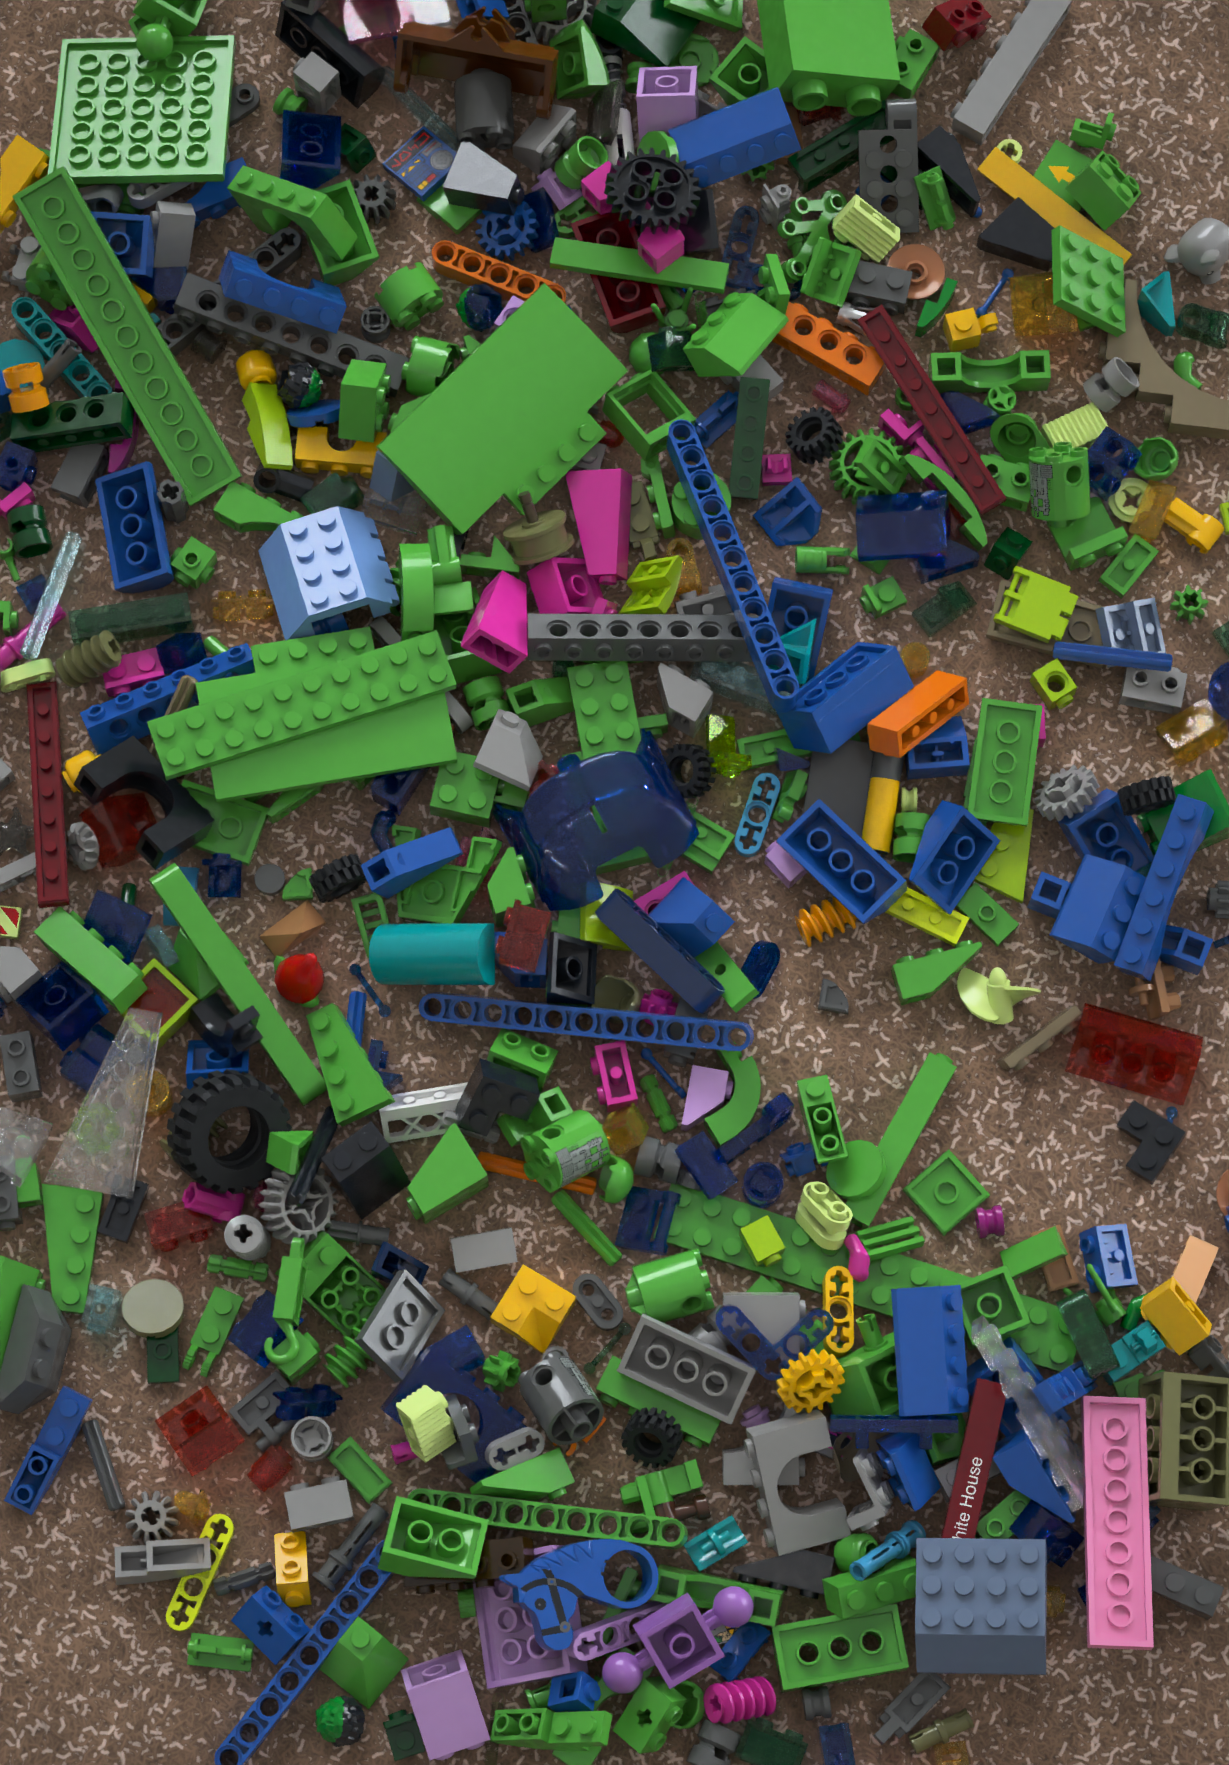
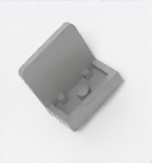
(868, 1513)

